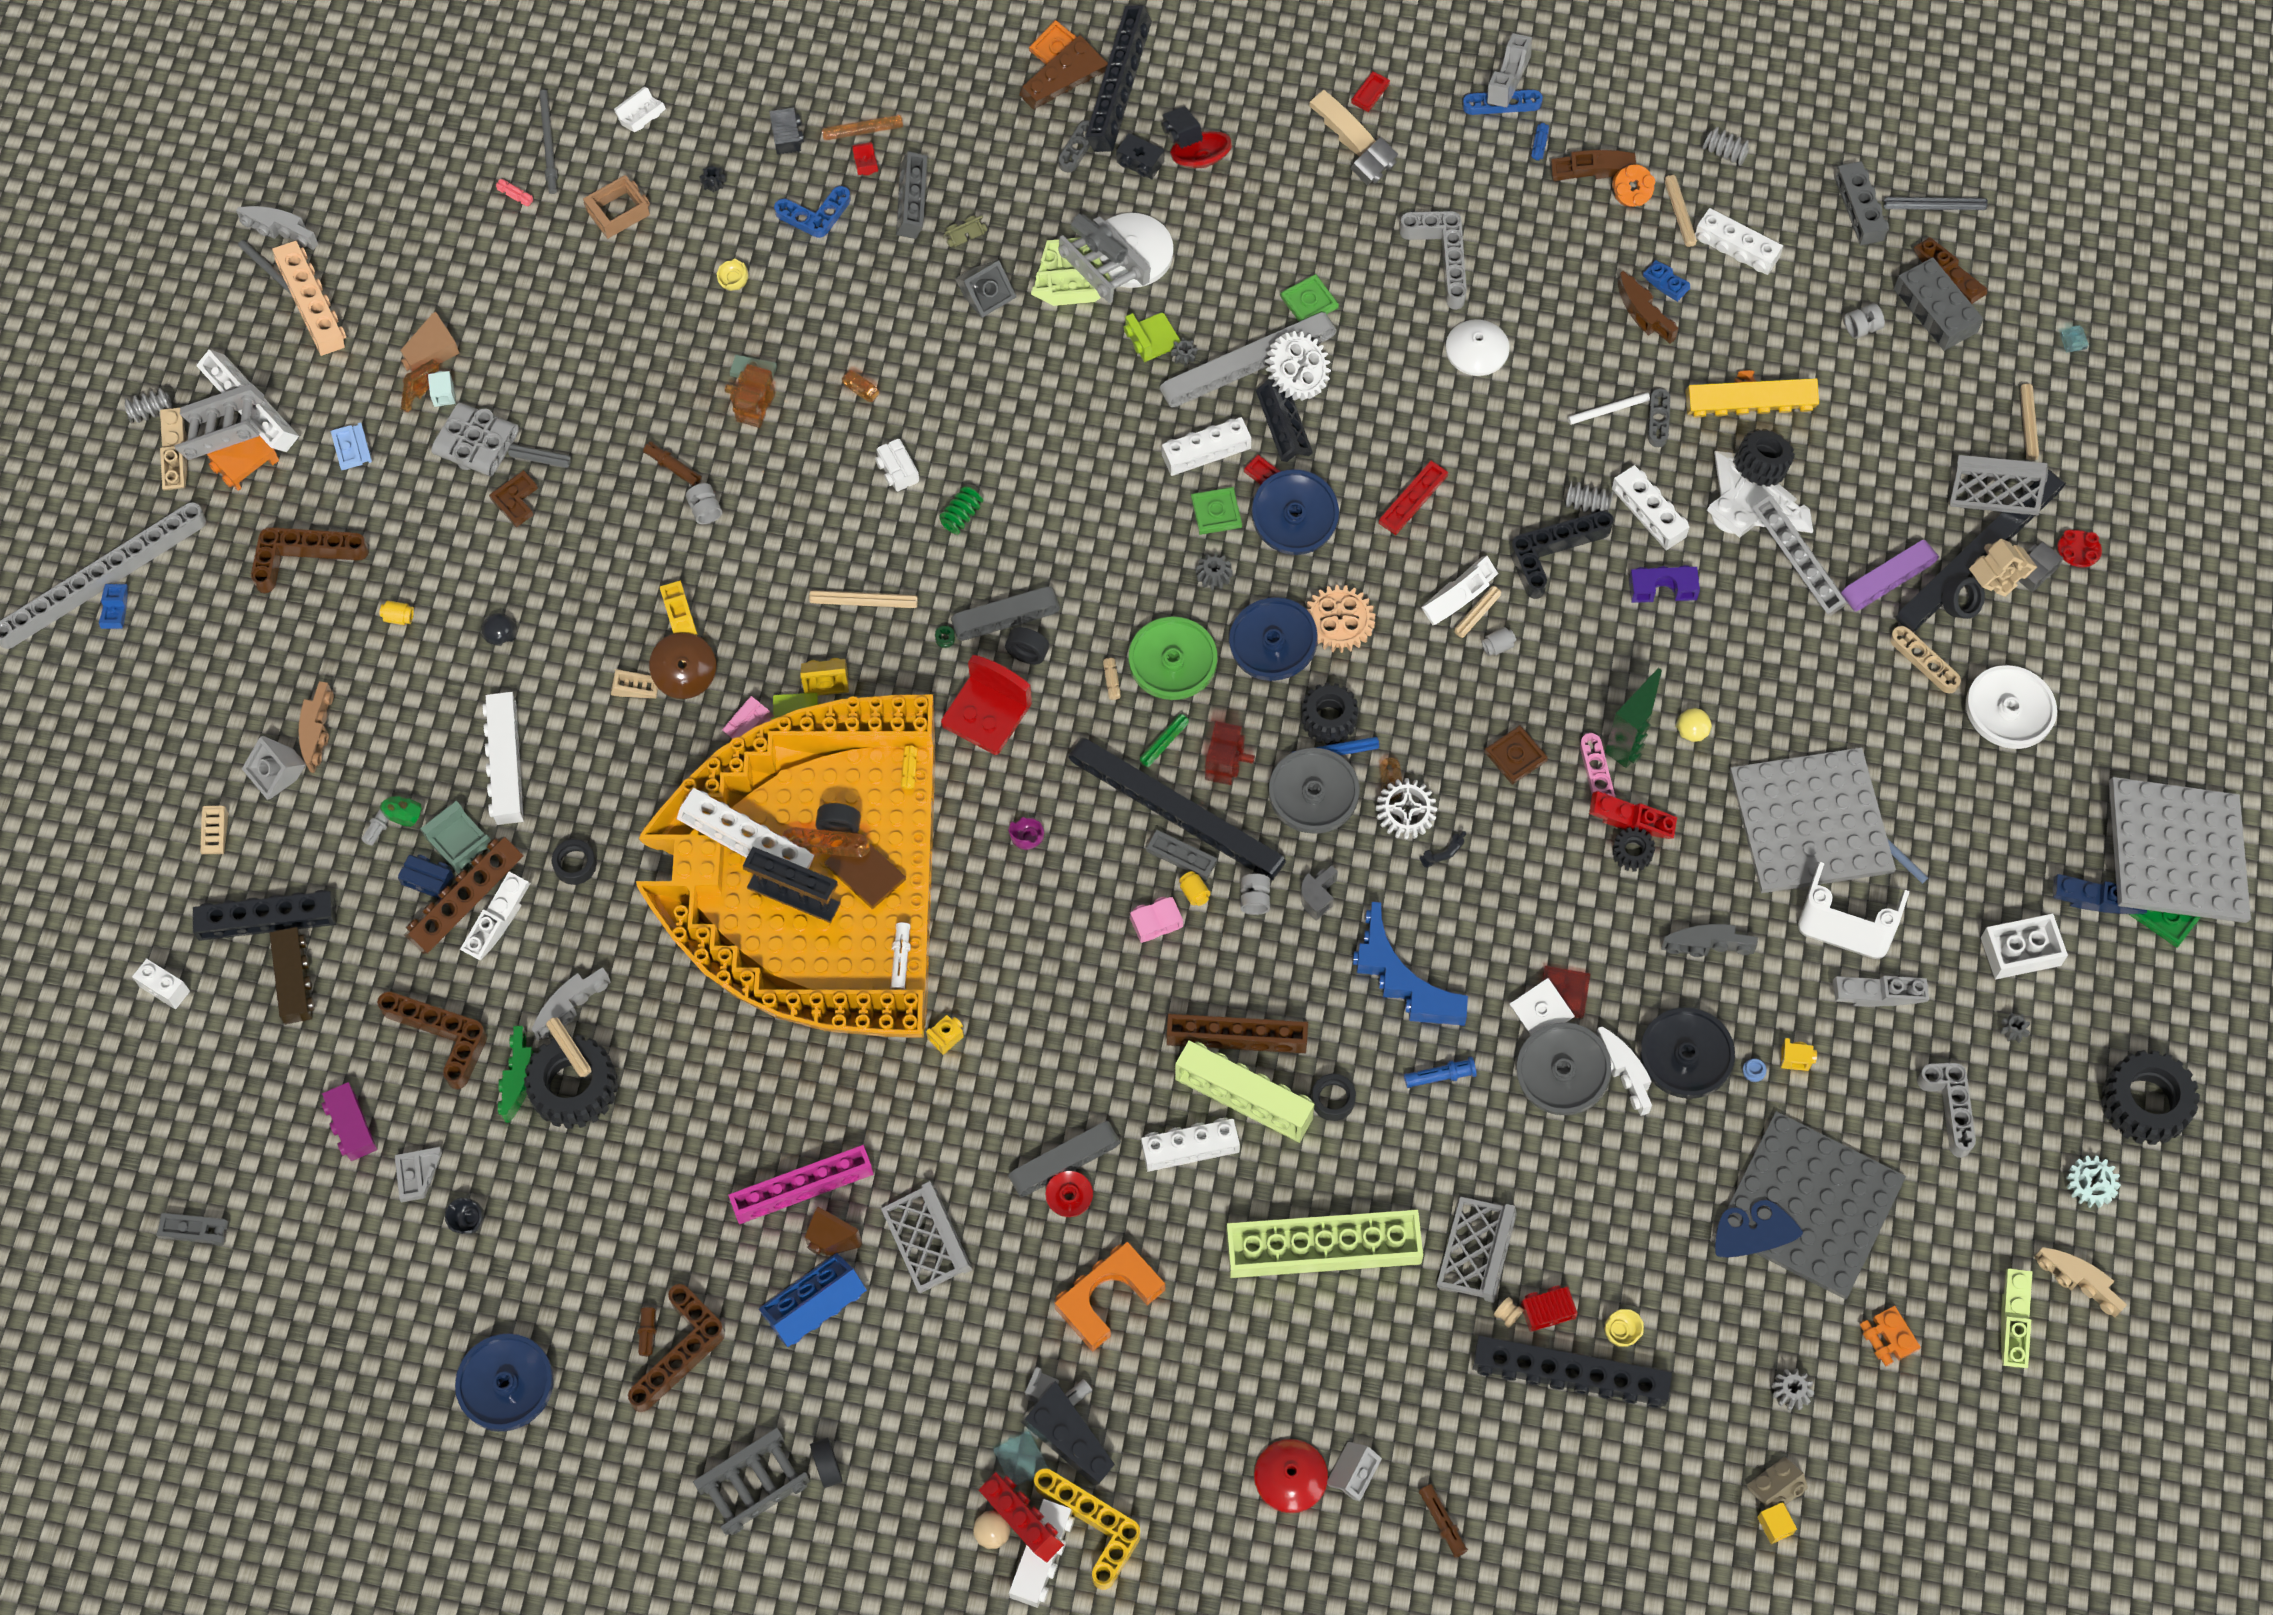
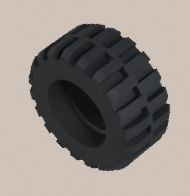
(2169, 1077)
(578, 1108)

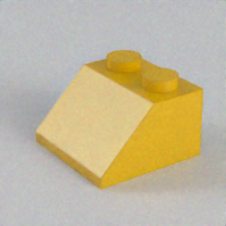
(825, 677)

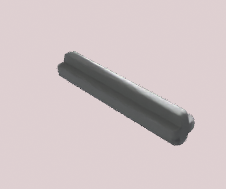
(539, 455)

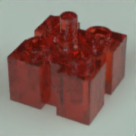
(1225, 753)

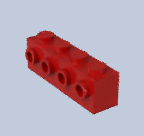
(1021, 1517)

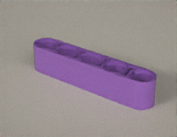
(1890, 575)

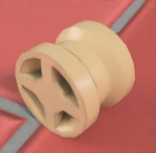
(1508, 1312)

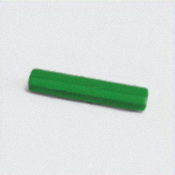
(1164, 740)

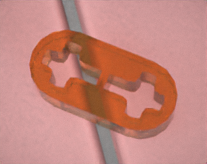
(860, 386)
(1384, 774)

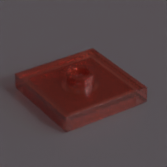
(1571, 986)

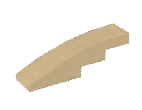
(1343, 123)

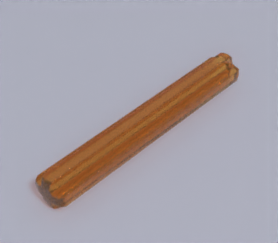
(862, 127)

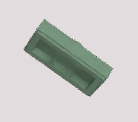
(740, 363)

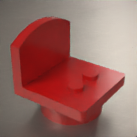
(988, 705)

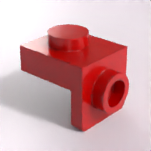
(865, 158)

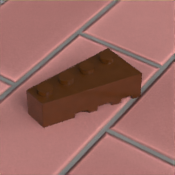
(1067, 70)

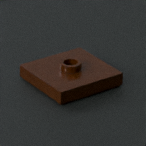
(1516, 754)

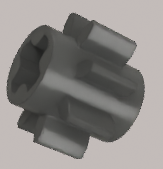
(1179, 354)
(2013, 1033)

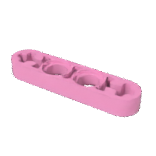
(1596, 774)

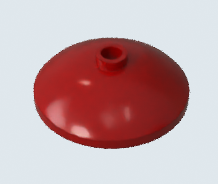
(1205, 153)
(1289, 1492)

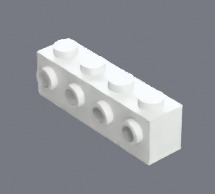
(1738, 241)
(1206, 446)
(1190, 1144)

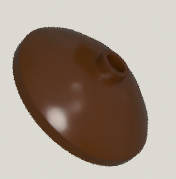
(694, 677)

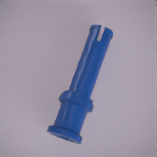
(1451, 1071)

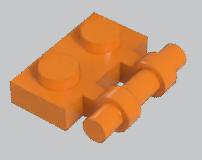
(1895, 1332)

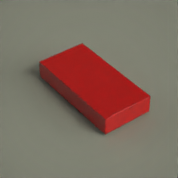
(1370, 91)

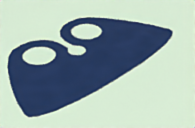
(1767, 1235)

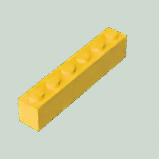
(1752, 396)

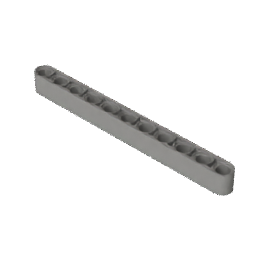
(110, 572)

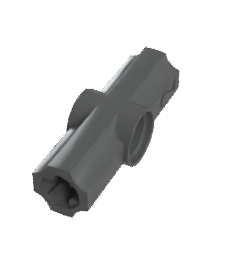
(1099, 238)

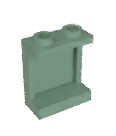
(455, 837)

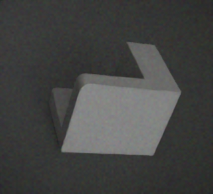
(1038, 1384)

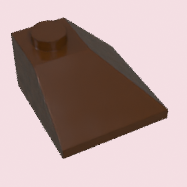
(830, 1234)

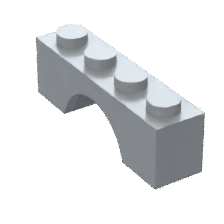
(1515, 61)

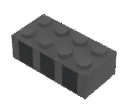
(1938, 304)

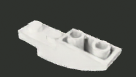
(1460, 591)
(497, 917)
(1627, 1064)

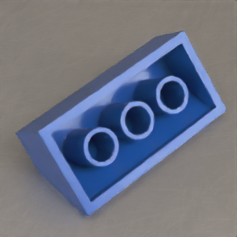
(812, 1299)

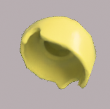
(732, 275)
(1693, 725)
(1624, 1327)

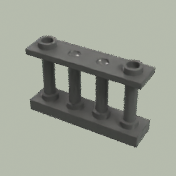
(730, 1469)

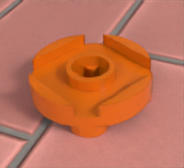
(1638, 196)

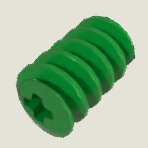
(960, 509)

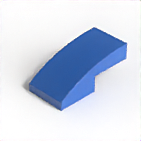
(114, 606)

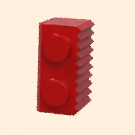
(1548, 1308)

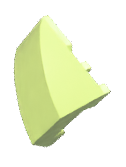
(1060, 282)

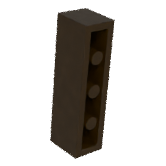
(291, 975)

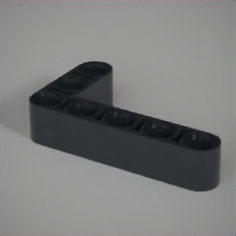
(1554, 544)

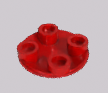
(2080, 548)

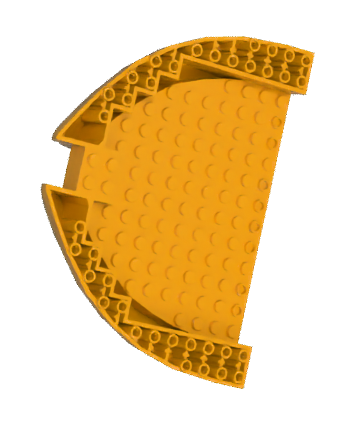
(772, 953)

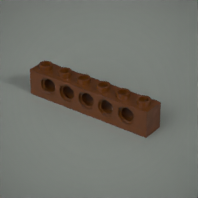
(508, 857)
(1238, 1033)

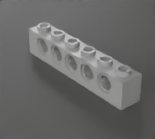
(1800, 555)

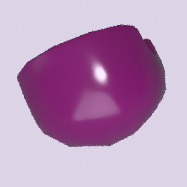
(1026, 833)

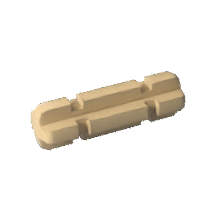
(1111, 678)

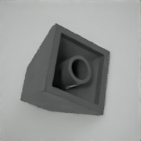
(986, 287)

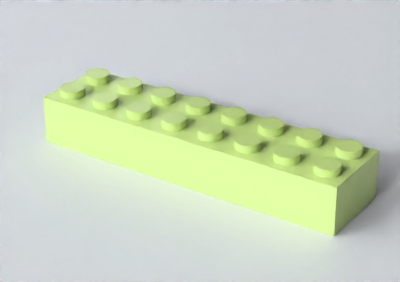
(1324, 1243)

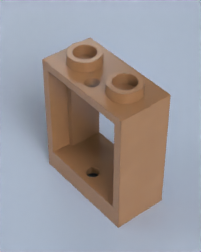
(609, 193)

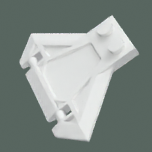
(1740, 495)

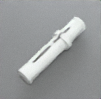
(902, 932)

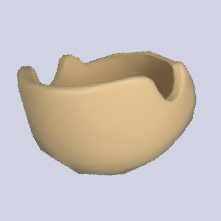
(991, 1530)

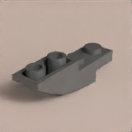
(1701, 938)

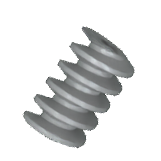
(1727, 146)
(147, 405)
(1588, 498)

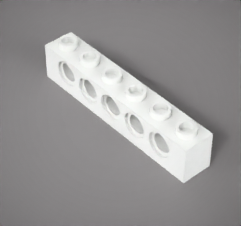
(263, 416)
(740, 824)

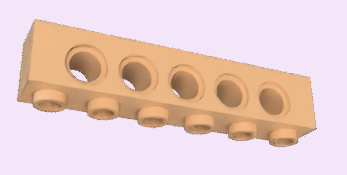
(314, 310)

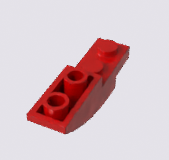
(1626, 815)

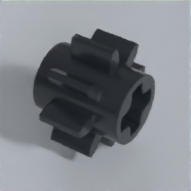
(712, 178)

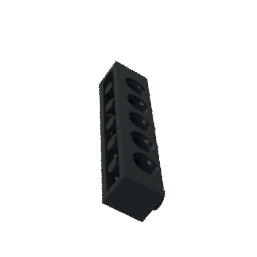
(229, 926)

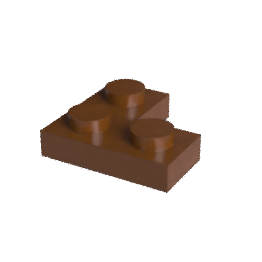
(510, 498)

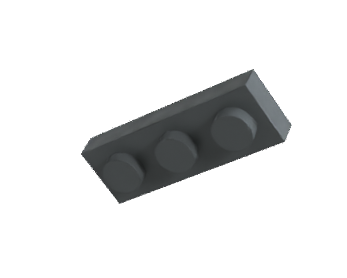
(1181, 854)

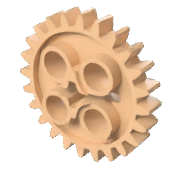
(1338, 601)

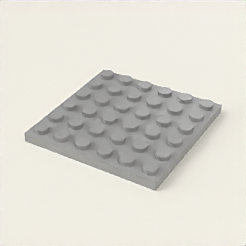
(1812, 814)
(2179, 850)

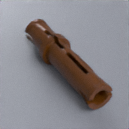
(666, 460)
(1448, 1529)

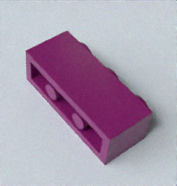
(348, 1122)

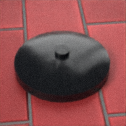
(1687, 1052)

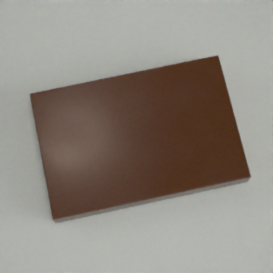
(867, 876)

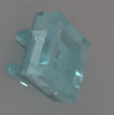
(2074, 339)

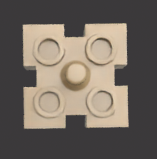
(2002, 567)

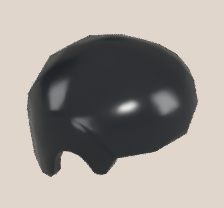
(498, 629)
(464, 1216)

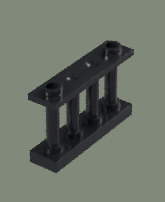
(791, 884)

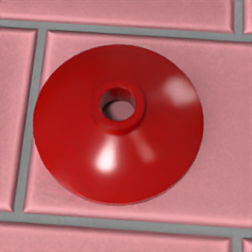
(1066, 1183)

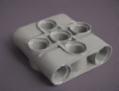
(471, 425)

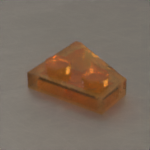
(417, 383)

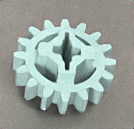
(2103, 1187)

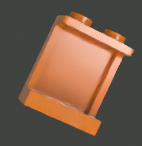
(241, 460)

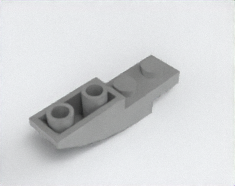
(275, 222)
(1882, 991)
(562, 1002)

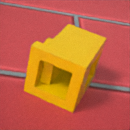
(942, 1040)
(1797, 1055)

